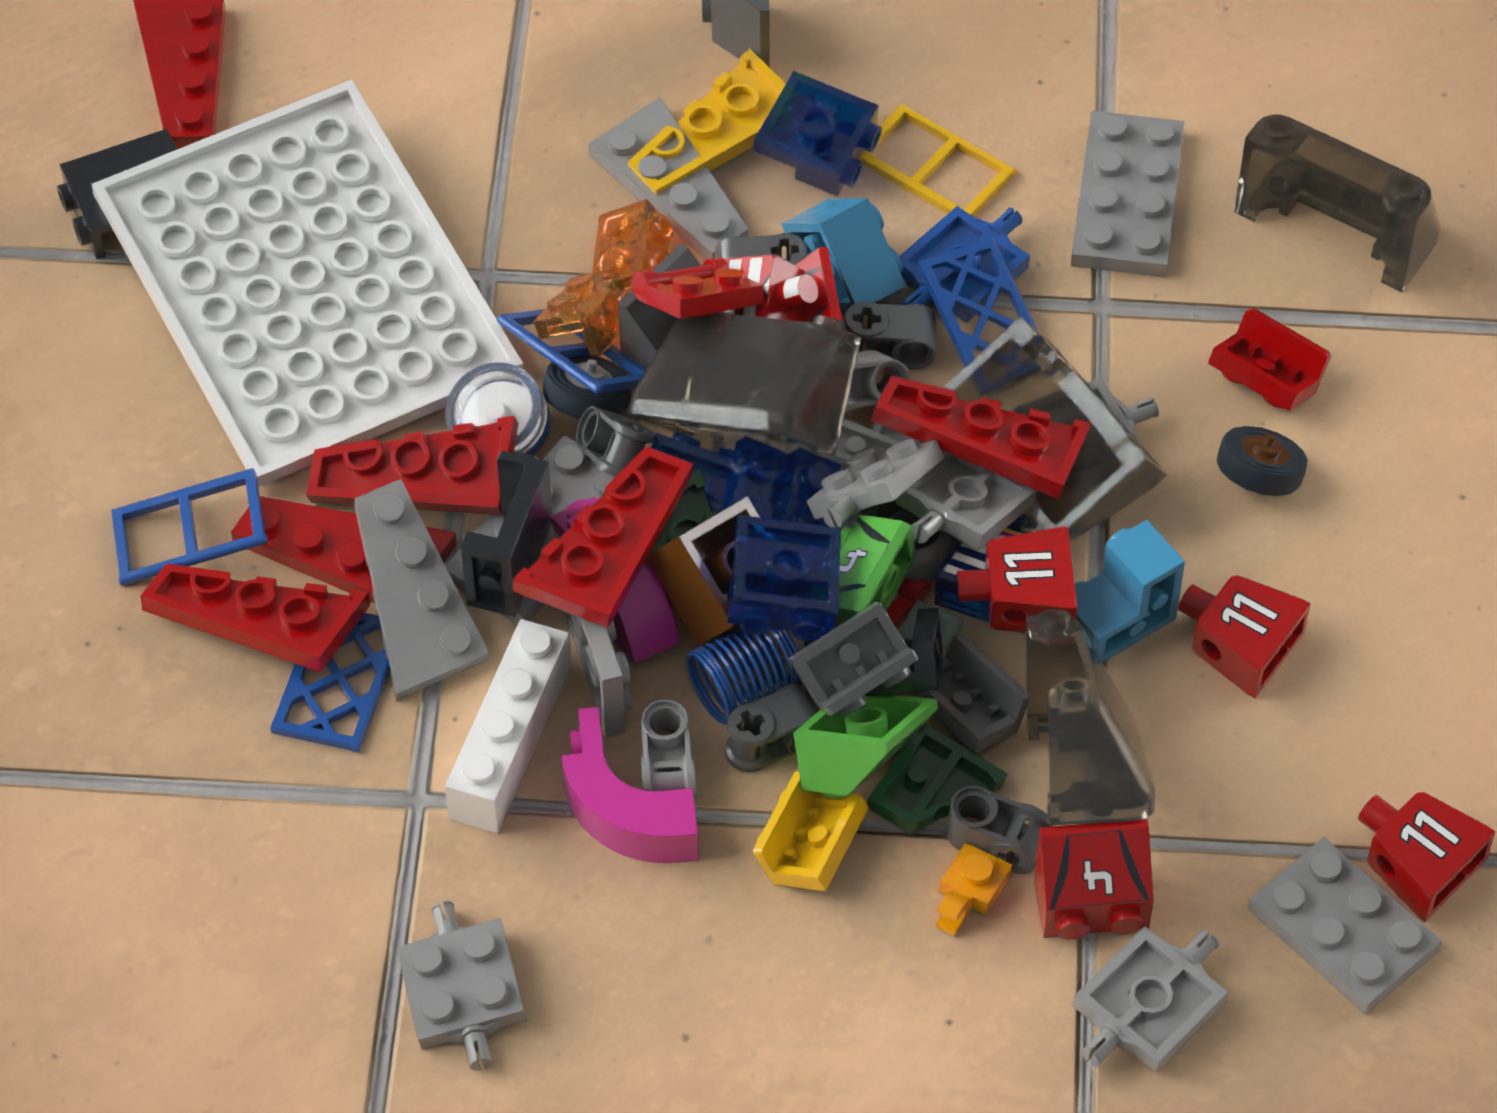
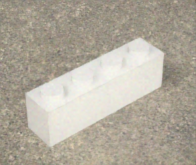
(508, 726)

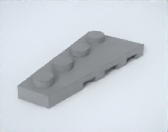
(694, 205)
(417, 603)

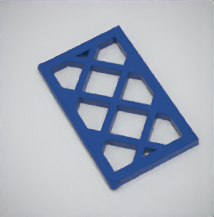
(945, 299)
(364, 705)

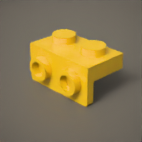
(808, 836)

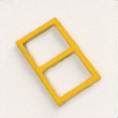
(915, 183)

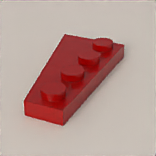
(184, 63)
(321, 542)
(609, 542)

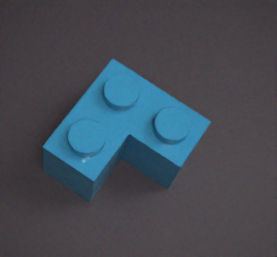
(858, 251)
(1133, 592)

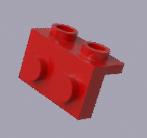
(1271, 360)

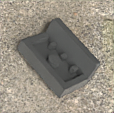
(854, 661)
(976, 697)

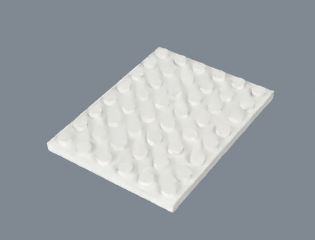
(303, 279)

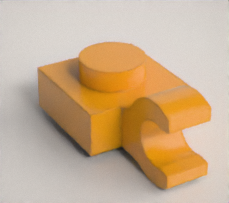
(968, 884)

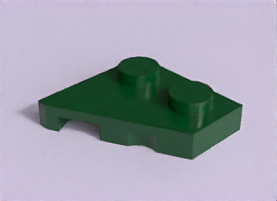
(926, 777)

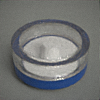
(499, 392)

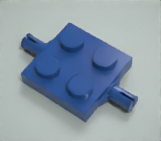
(956, 231)

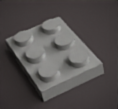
(604, 670)
(1344, 925)

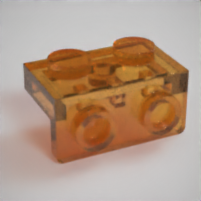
(631, 241)
(585, 307)

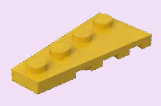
(719, 123)

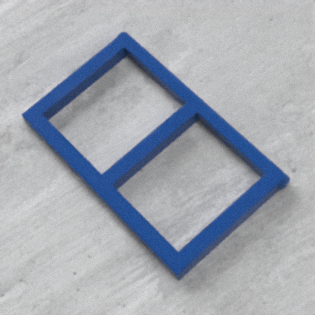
(559, 354)
(183, 498)

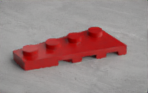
(1001, 441)
(439, 469)
(256, 613)

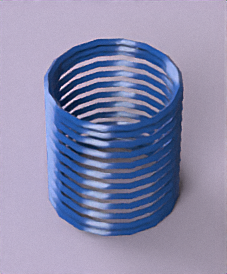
(728, 694)

